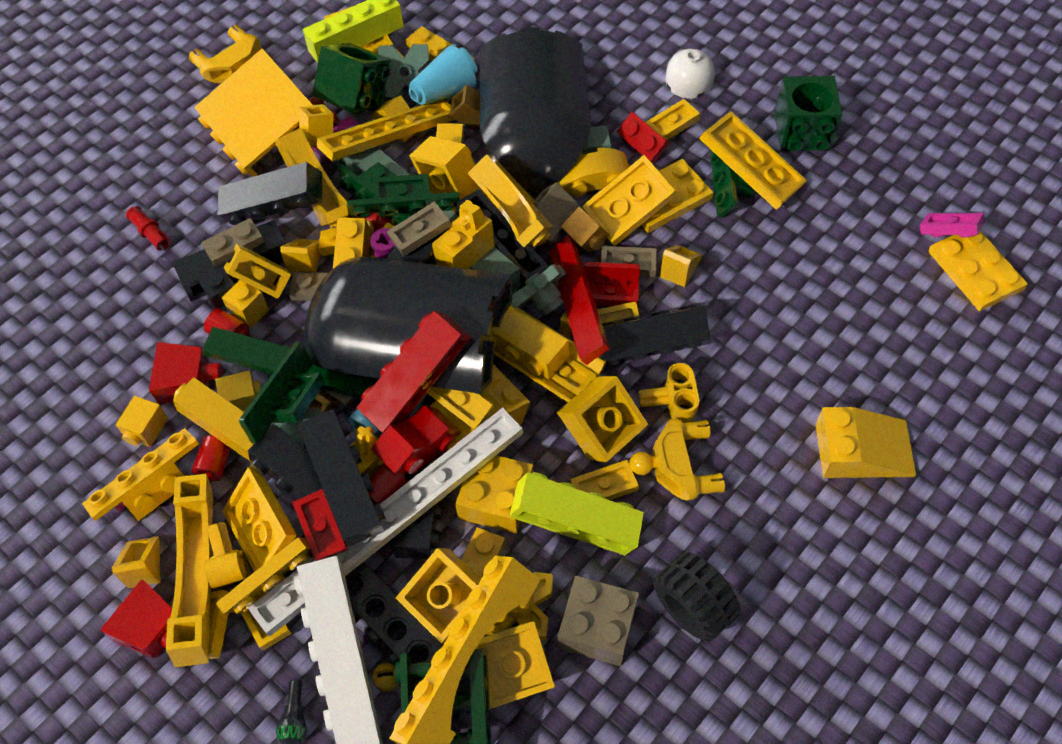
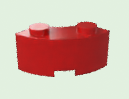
(416, 441)

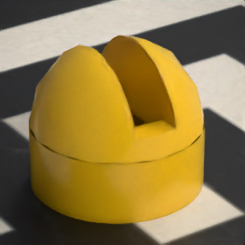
(385, 683)

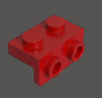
(613, 282)

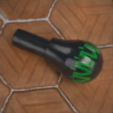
(292, 725)

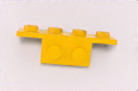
(146, 482)

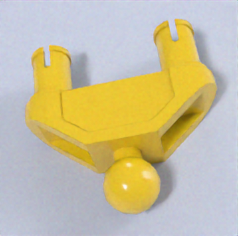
(229, 60)
(672, 461)

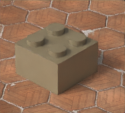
(597, 620)

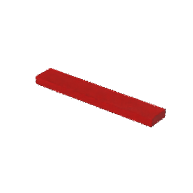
(579, 302)

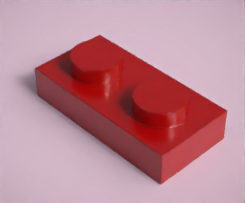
(643, 137)
(319, 526)

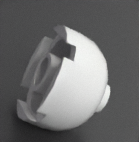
(690, 73)

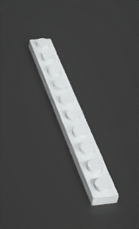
(401, 510)

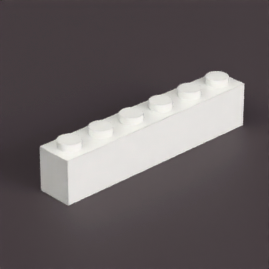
(338, 652)

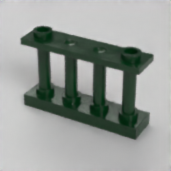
(474, 702)

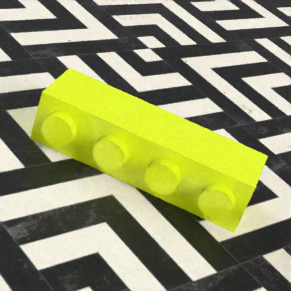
(355, 25)
(577, 513)

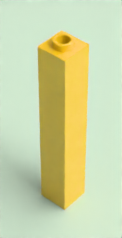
(212, 414)

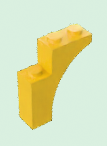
(296, 150)
(513, 202)

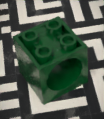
(351, 77)
(807, 113)

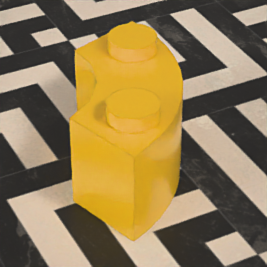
(594, 171)

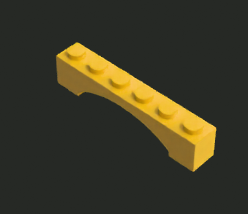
(190, 616)
(429, 714)

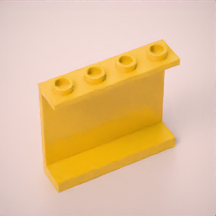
(252, 110)

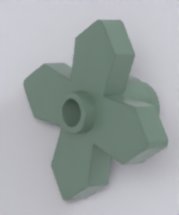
(413, 61)
(541, 291)

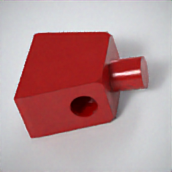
(178, 365)
(140, 621)

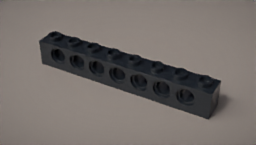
(394, 617)

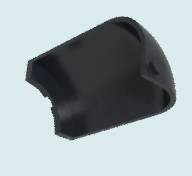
(534, 104)
(377, 303)

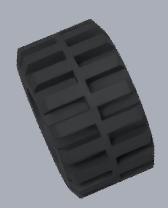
(697, 596)

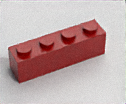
(413, 371)

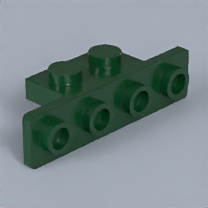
(726, 184)
(363, 186)
(401, 194)
(284, 394)

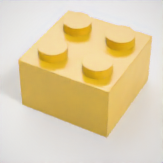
(446, 166)
(602, 418)
(489, 494)
(439, 592)

